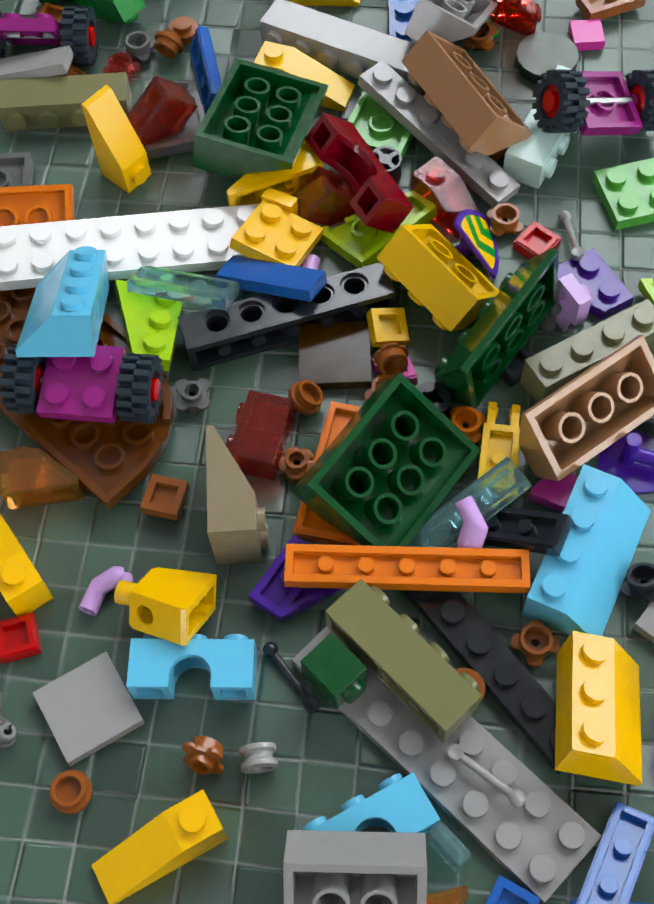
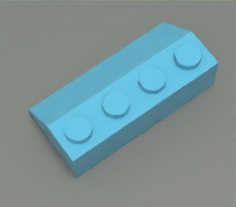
(67, 307)
(585, 580)

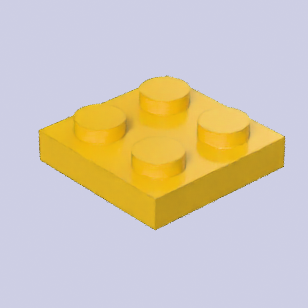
(276, 236)

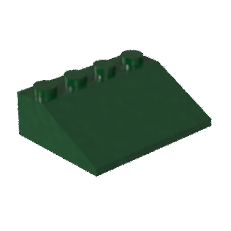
(256, 121)
(500, 330)
(387, 467)

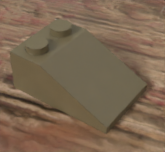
(234, 520)

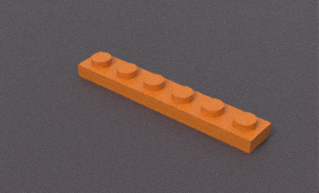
(408, 568)

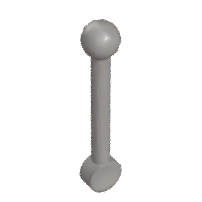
(577, 252)
(455, 753)

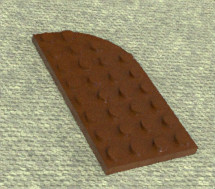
(103, 456)

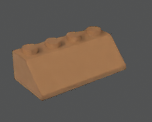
(463, 96)
(589, 412)

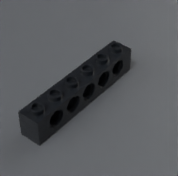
(274, 321)

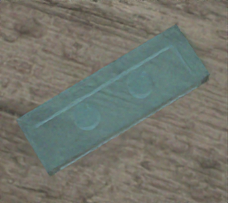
(183, 287)
(491, 494)

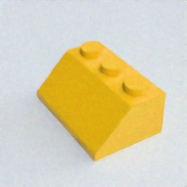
(437, 275)
(598, 710)

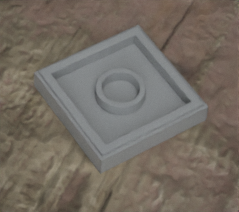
(88, 708)

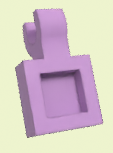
(574, 302)

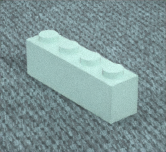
(536, 156)

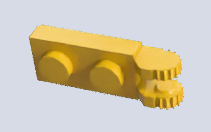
(499, 439)

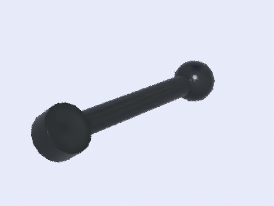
(311, 703)

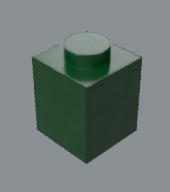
(335, 672)

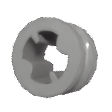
(258, 757)

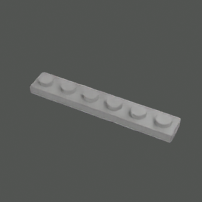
(425, 123)

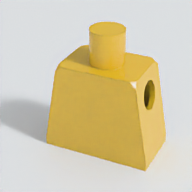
(169, 602)

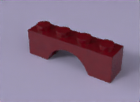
(378, 197)

